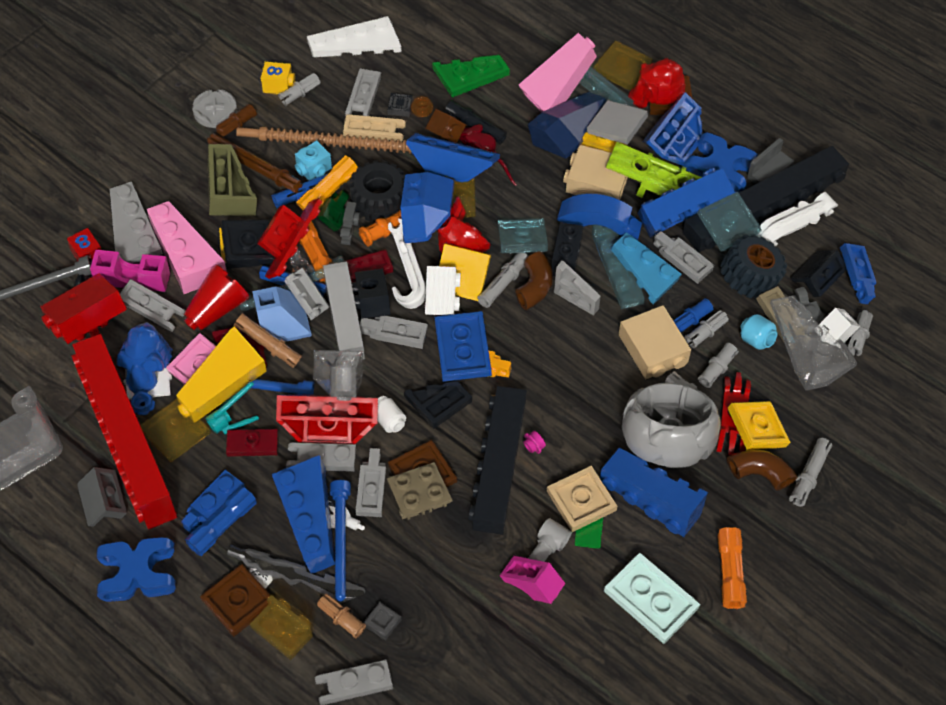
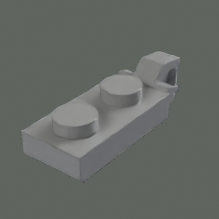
(683, 257)
(395, 330)
(371, 486)

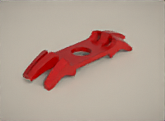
(727, 422)

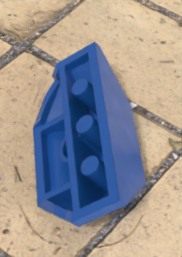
(677, 131)
(450, 158)
(425, 205)

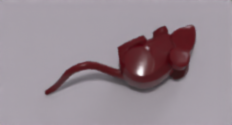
(475, 138)

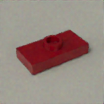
(370, 262)
(252, 442)

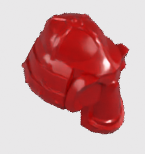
(658, 83)
(460, 233)

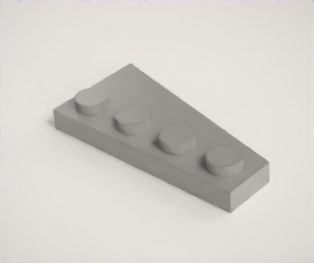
(131, 226)

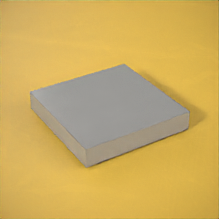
(617, 122)

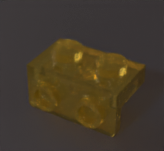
(282, 627)

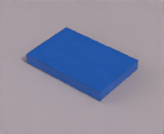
(462, 346)

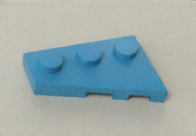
(648, 268)

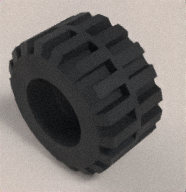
(377, 177)

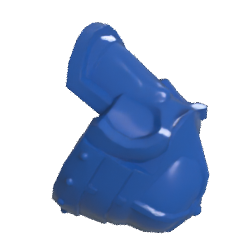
(143, 355)

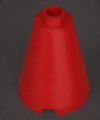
(214, 299)

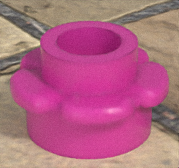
(534, 442)

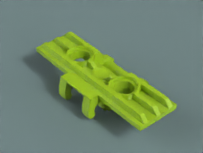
(655, 175)

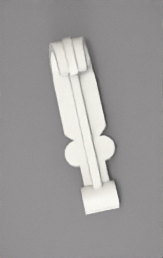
(796, 218)
(412, 270)

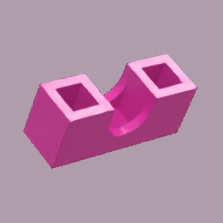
(151, 272)

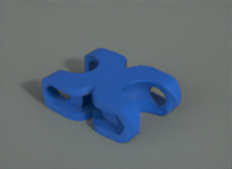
(721, 157)
(135, 569)

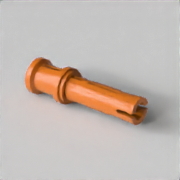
(379, 228)

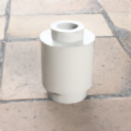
(390, 415)

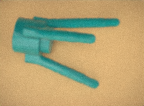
(220, 419)

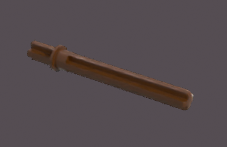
(280, 176)

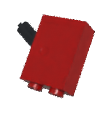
(82, 308)

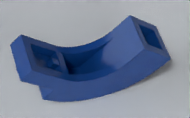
(602, 211)

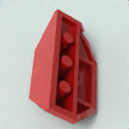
(325, 418)

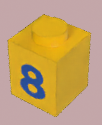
(277, 77)

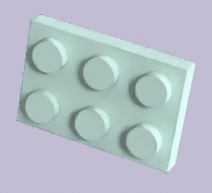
(651, 598)

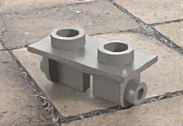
(306, 293)

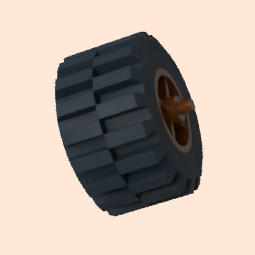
(753, 266)

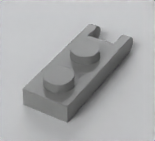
(364, 92)
(150, 304)
(334, 456)
(355, 682)

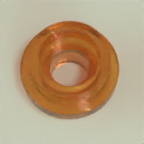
(422, 107)

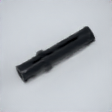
(470, 119)

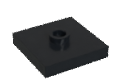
(241, 241)

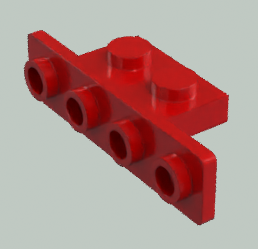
(284, 234)

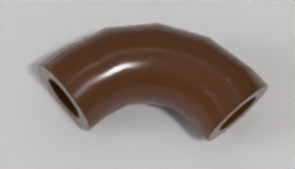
(539, 281)
(764, 464)

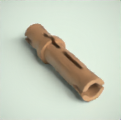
(264, 338)

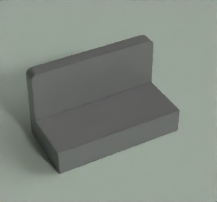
(769, 163)
(101, 495)

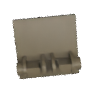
(419, 491)

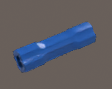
(206, 534)

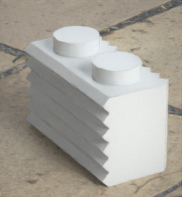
(440, 290)

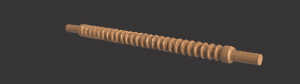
(265, 134)

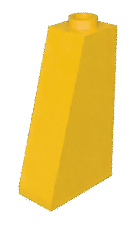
(220, 376)

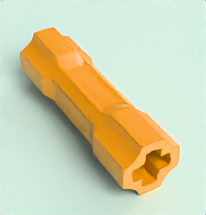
(330, 183)

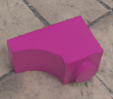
(534, 578)

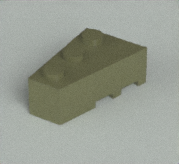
(227, 185)

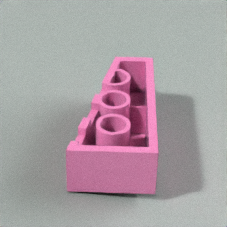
(183, 247)

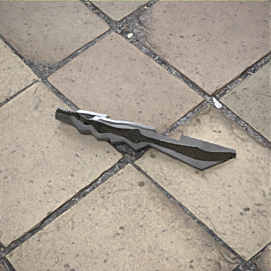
(291, 572)

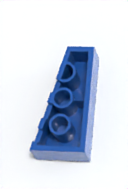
(684, 202)
(653, 491)

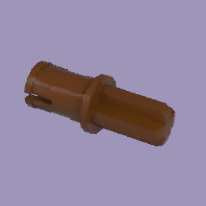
(235, 120)

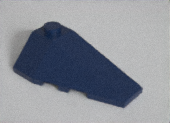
(563, 126)

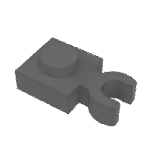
(350, 220)

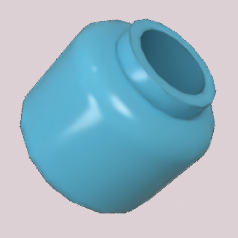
(758, 332)

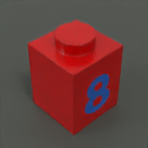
(83, 244)

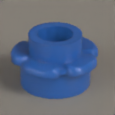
(141, 398)

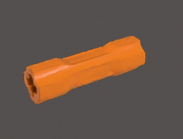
(315, 249)
(732, 570)

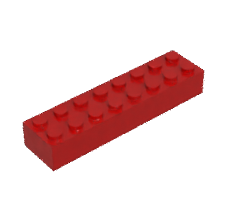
(123, 433)

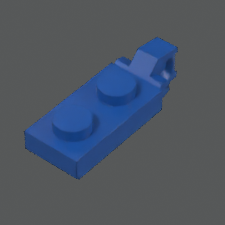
(859, 271)
(211, 500)

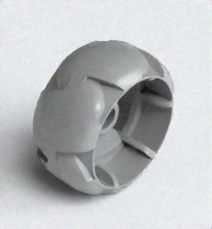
(671, 425)

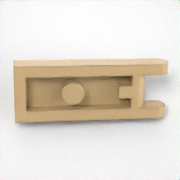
(373, 127)

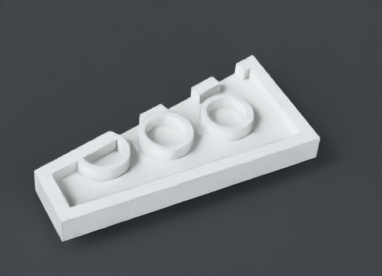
(365, 36)

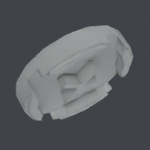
(213, 107)

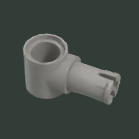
(551, 538)

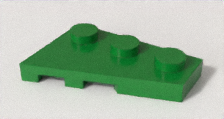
(465, 76)

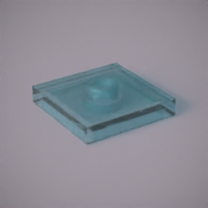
(728, 220)
(522, 236)

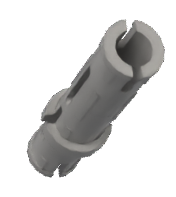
(509, 272)
(807, 479)

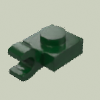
(333, 211)

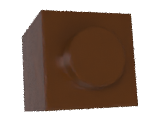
(445, 126)

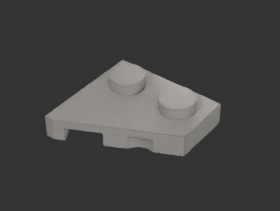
(575, 289)

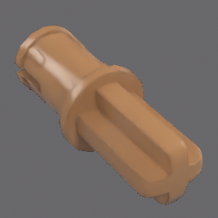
(341, 615)

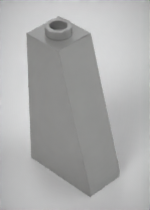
(343, 307)

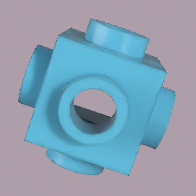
(313, 161)

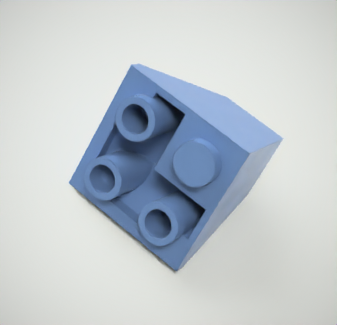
(281, 314)

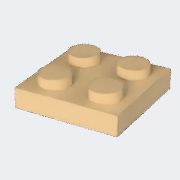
(581, 498)

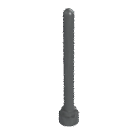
(81, 267)

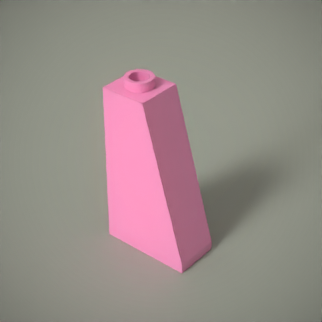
(560, 74)

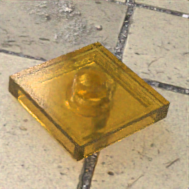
(621, 65)
(173, 432)

